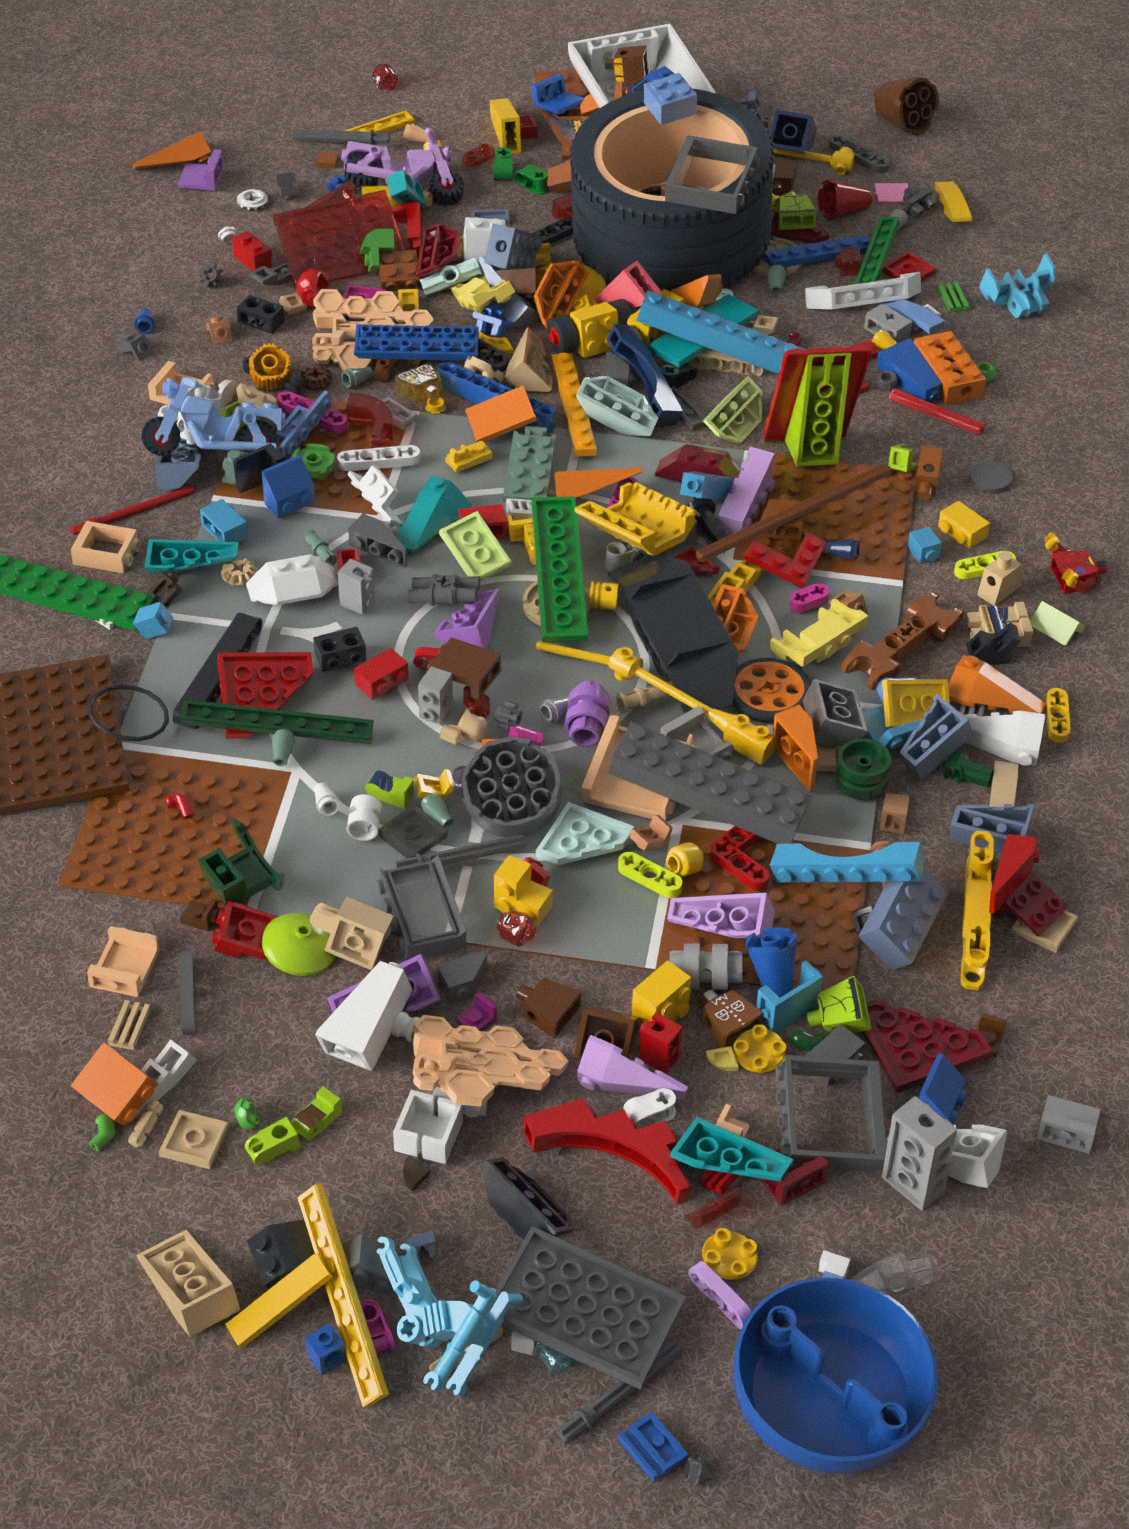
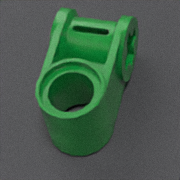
(503, 164)
(533, 179)

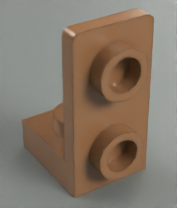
(894, 813)

